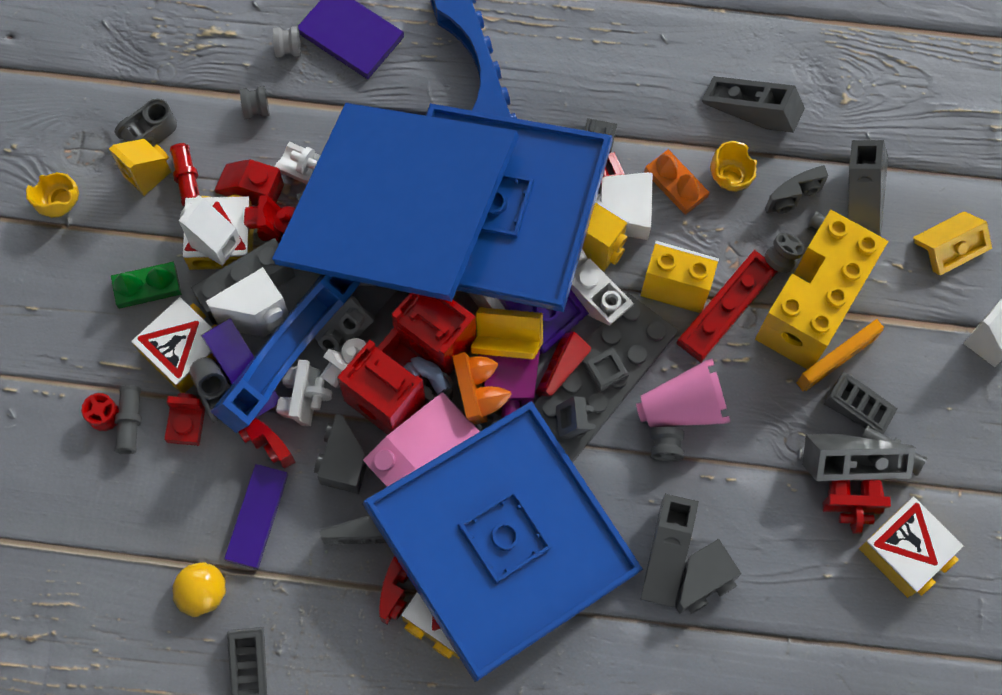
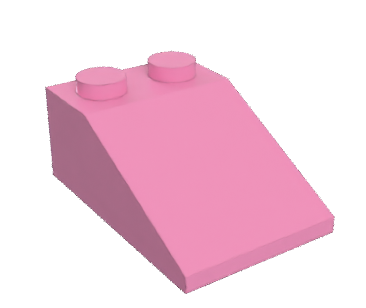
(420, 440)

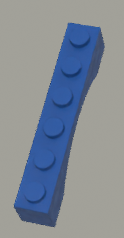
(467, 25)
(270, 364)

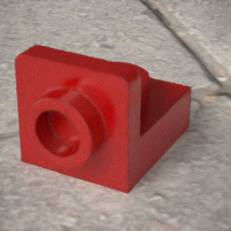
(184, 419)

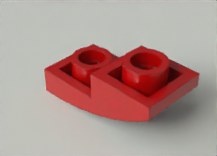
(262, 434)
(392, 596)

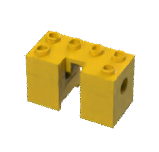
(811, 312)

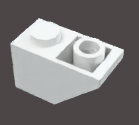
(208, 230)
(599, 294)

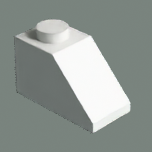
(987, 336)

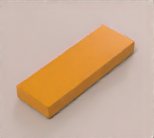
(840, 355)

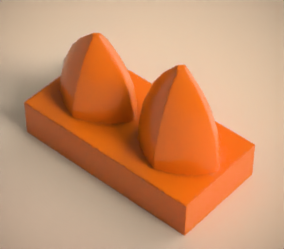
(677, 182)
(478, 400)

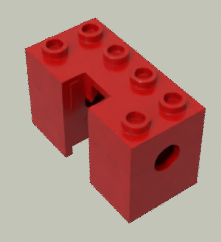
(376, 377)

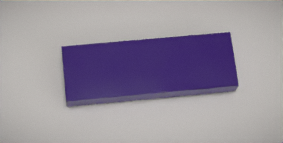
(232, 354)
(256, 516)

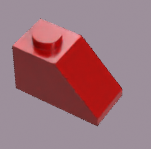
(251, 180)

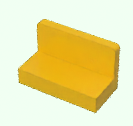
(955, 241)
(508, 333)

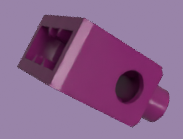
(516, 376)

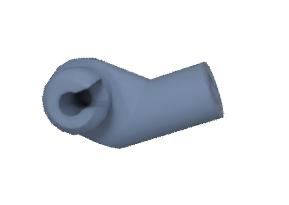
(431, 371)

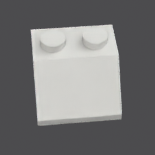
(251, 304)

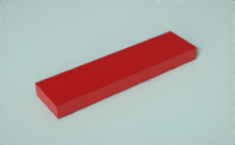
(726, 307)

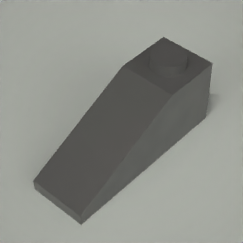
(757, 102)
(856, 458)

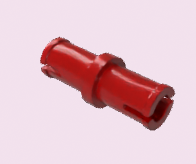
(184, 171)

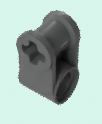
(144, 124)
(211, 389)

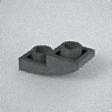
(789, 193)

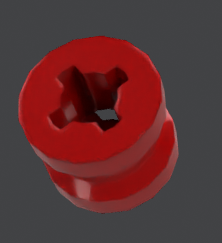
(95, 406)

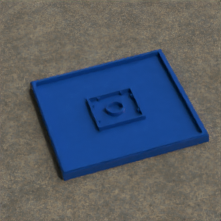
(397, 200)
(538, 212)
(502, 539)

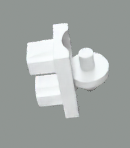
(298, 162)
(340, 360)
(306, 395)

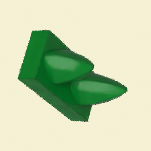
(146, 285)

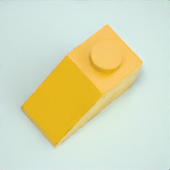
(141, 163)

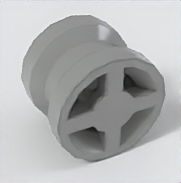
(286, 41)

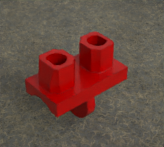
(268, 218)
(870, 501)

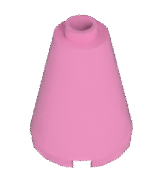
(685, 400)

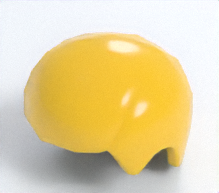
(733, 166)
(53, 194)
(198, 589)

